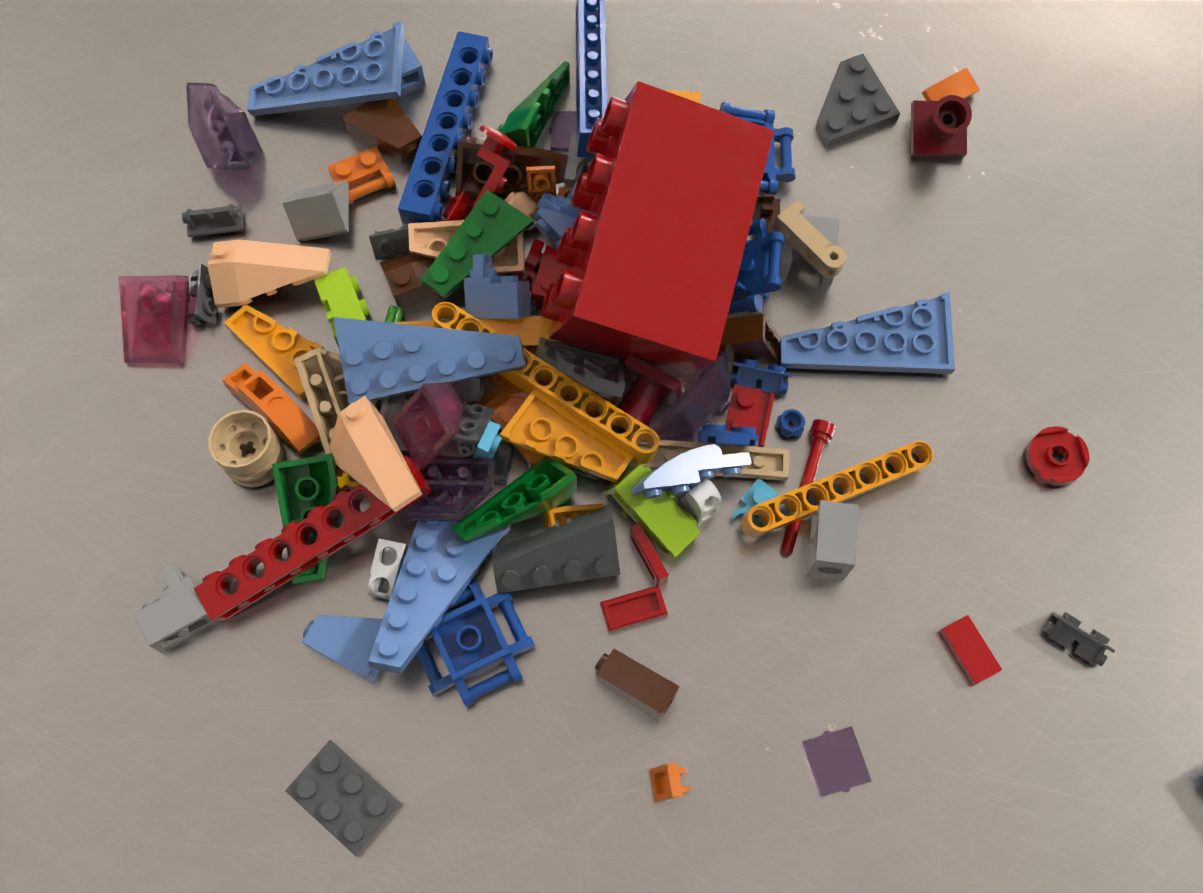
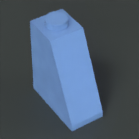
(344, 642)

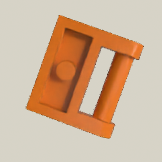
(361, 169)

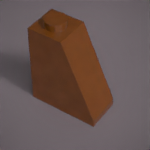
(385, 126)
(750, 339)
(636, 683)

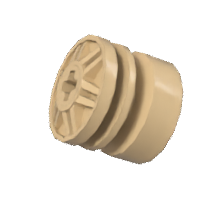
(245, 447)

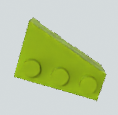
(339, 297)
(660, 517)

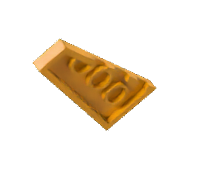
(272, 344)
(559, 435)

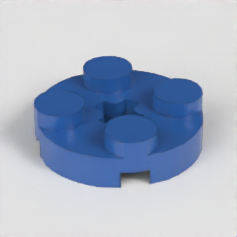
(738, 436)

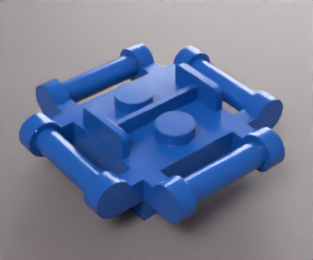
(783, 136)
(758, 269)
(474, 643)

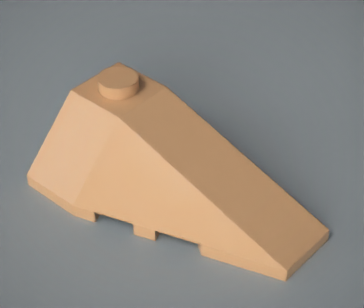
(432, 237)
(253, 268)
(371, 455)

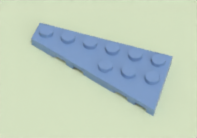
(338, 78)
(888, 340)
(399, 358)
(429, 581)

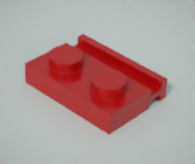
(750, 409)

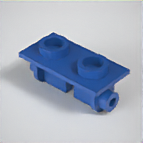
(771, 378)

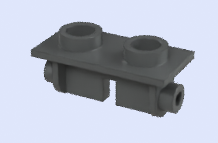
(213, 220)
(390, 242)
(203, 307)
(471, 427)
(1090, 645)

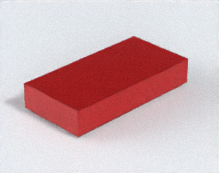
(648, 554)
(633, 609)
(970, 650)

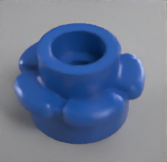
(791, 416)

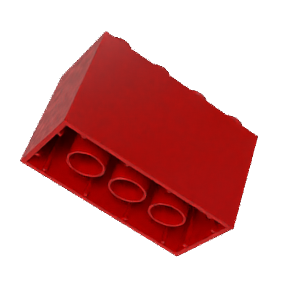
(658, 231)

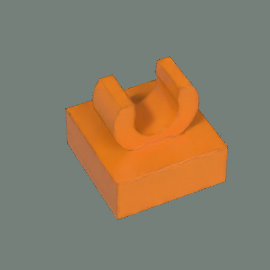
(667, 782)

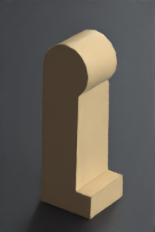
(809, 242)

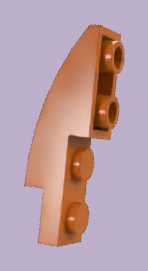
(274, 405)

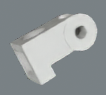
(702, 501)
(386, 568)

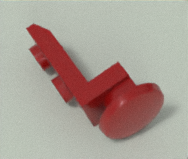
(492, 152)

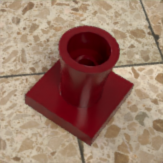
(940, 127)
(648, 389)

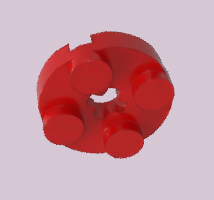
(1049, 470)

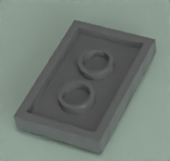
(343, 798)

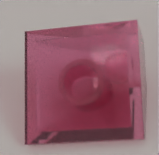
(429, 421)

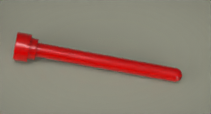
(821, 433)

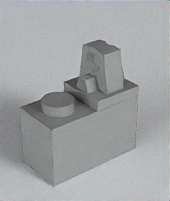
(174, 615)

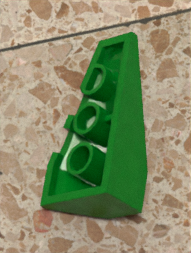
(530, 118)
(300, 488)
(532, 493)

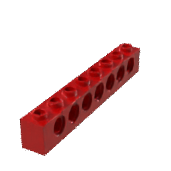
(215, 589)

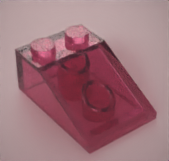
(154, 317)

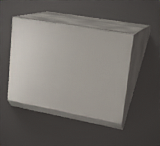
(319, 211)

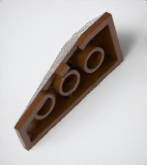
(475, 171)
(404, 279)

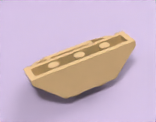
(325, 390)

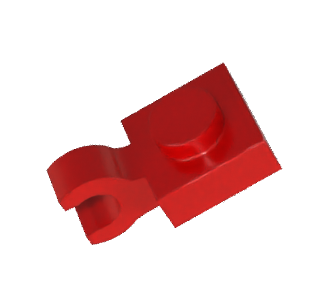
(533, 261)

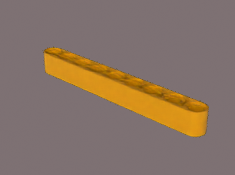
(560, 386)

